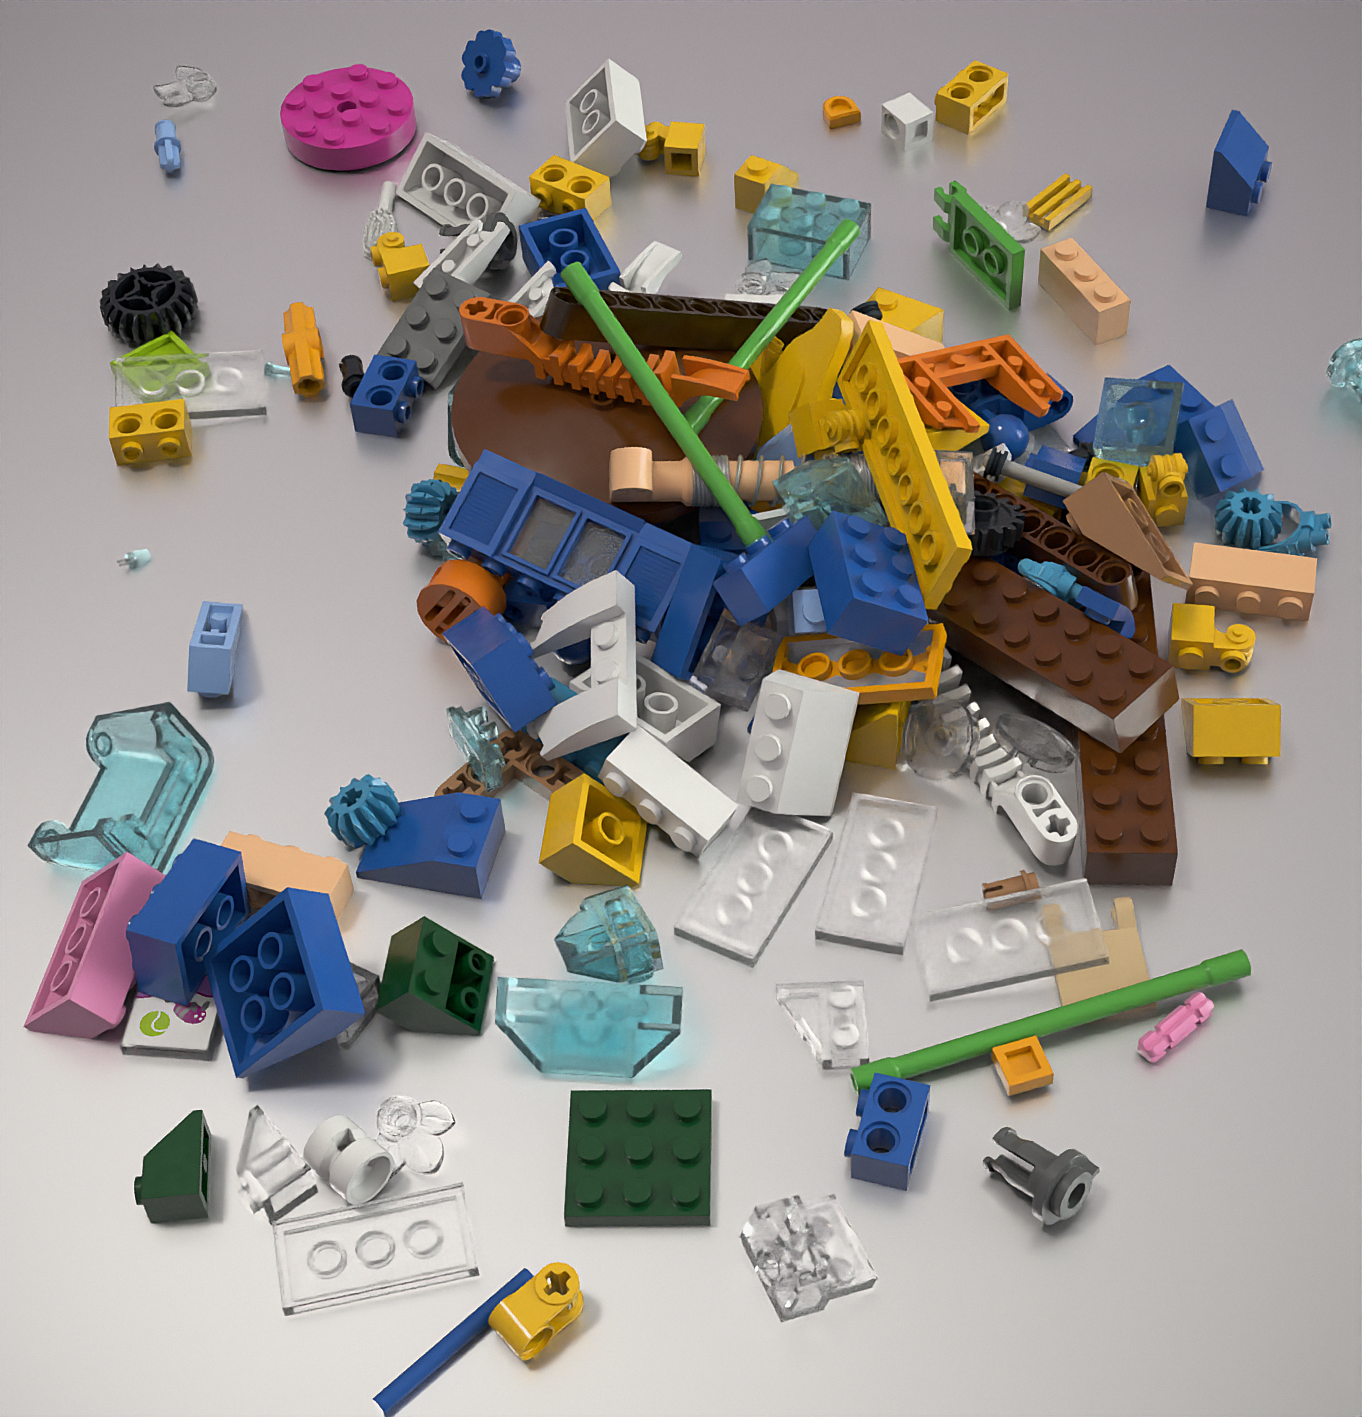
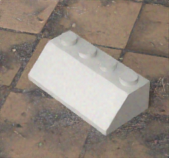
(460, 188)

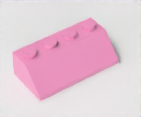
(93, 958)

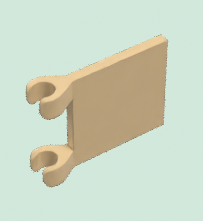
(1124, 967)

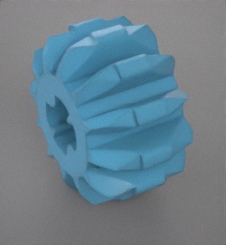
(427, 509)
(1248, 519)
(362, 811)

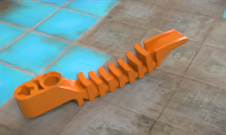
(513, 332)

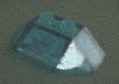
(610, 939)
(588, 1024)

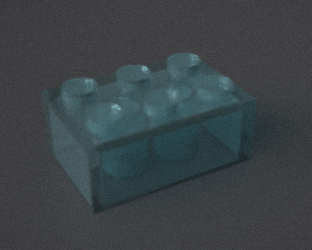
(795, 224)

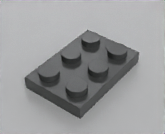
(432, 327)

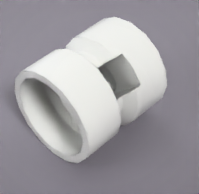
(348, 1159)

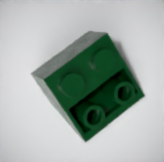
(434, 981)

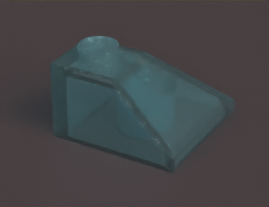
(826, 486)

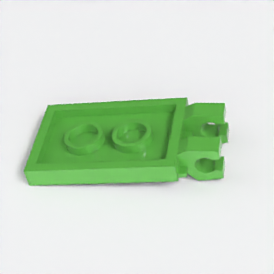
(981, 244)

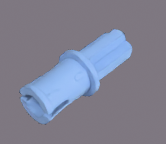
(167, 145)

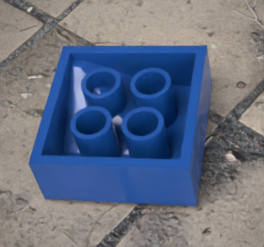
(283, 981)

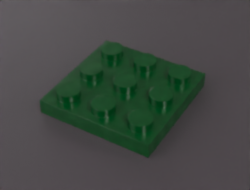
(639, 1158)

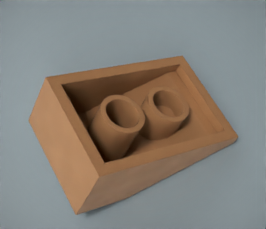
(1117, 519)

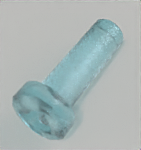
(278, 370)

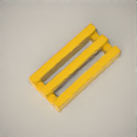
(1052, 198)

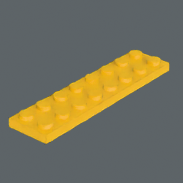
(904, 463)

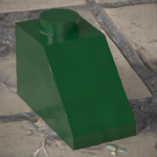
(177, 1173)

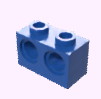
(386, 396)
(895, 1131)

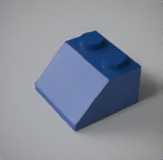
(1238, 167)
(1216, 450)

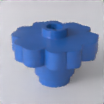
(489, 64)

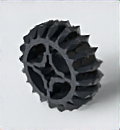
(148, 303)

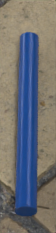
(446, 1347)

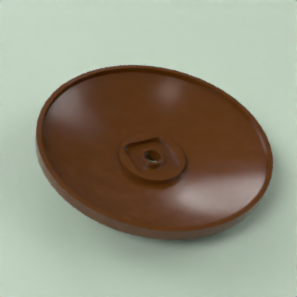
(573, 432)

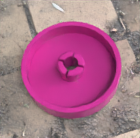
(348, 118)

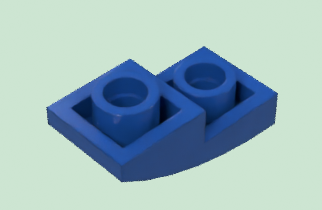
(1107, 611)

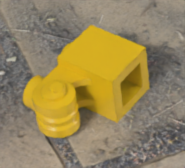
(679, 143)
(398, 265)
(826, 428)
(1163, 489)
(1198, 644)

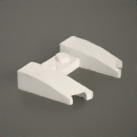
(472, 253)
(609, 708)

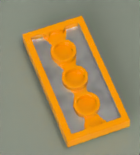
(868, 670)

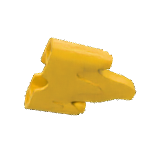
(802, 371)

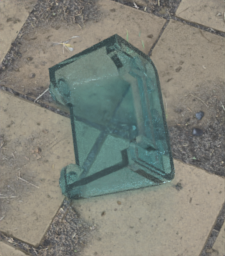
(142, 795)

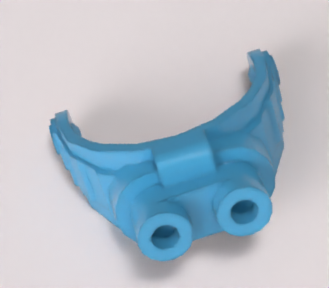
(1309, 534)
(1053, 579)

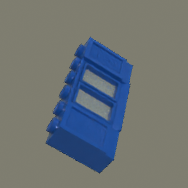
(561, 538)

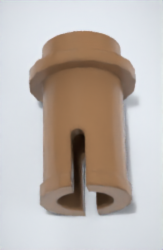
(1010, 885)

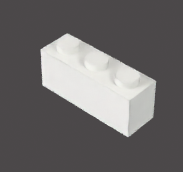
(667, 791)

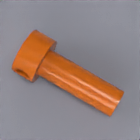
(457, 592)

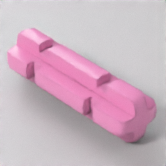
(1175, 1027)

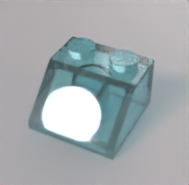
(1137, 420)

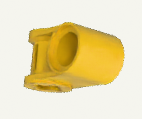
(537, 1311)

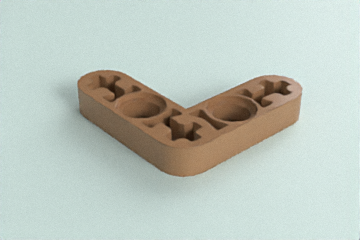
(518, 766)

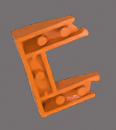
(996, 360)

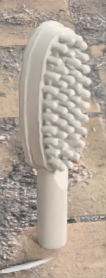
(381, 220)

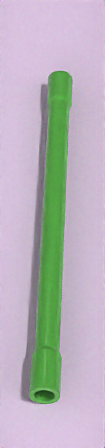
(835, 246)
(588, 295)
(1206, 974)

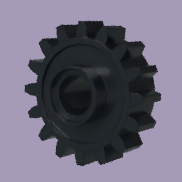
(995, 525)

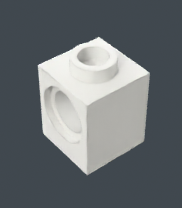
(907, 122)

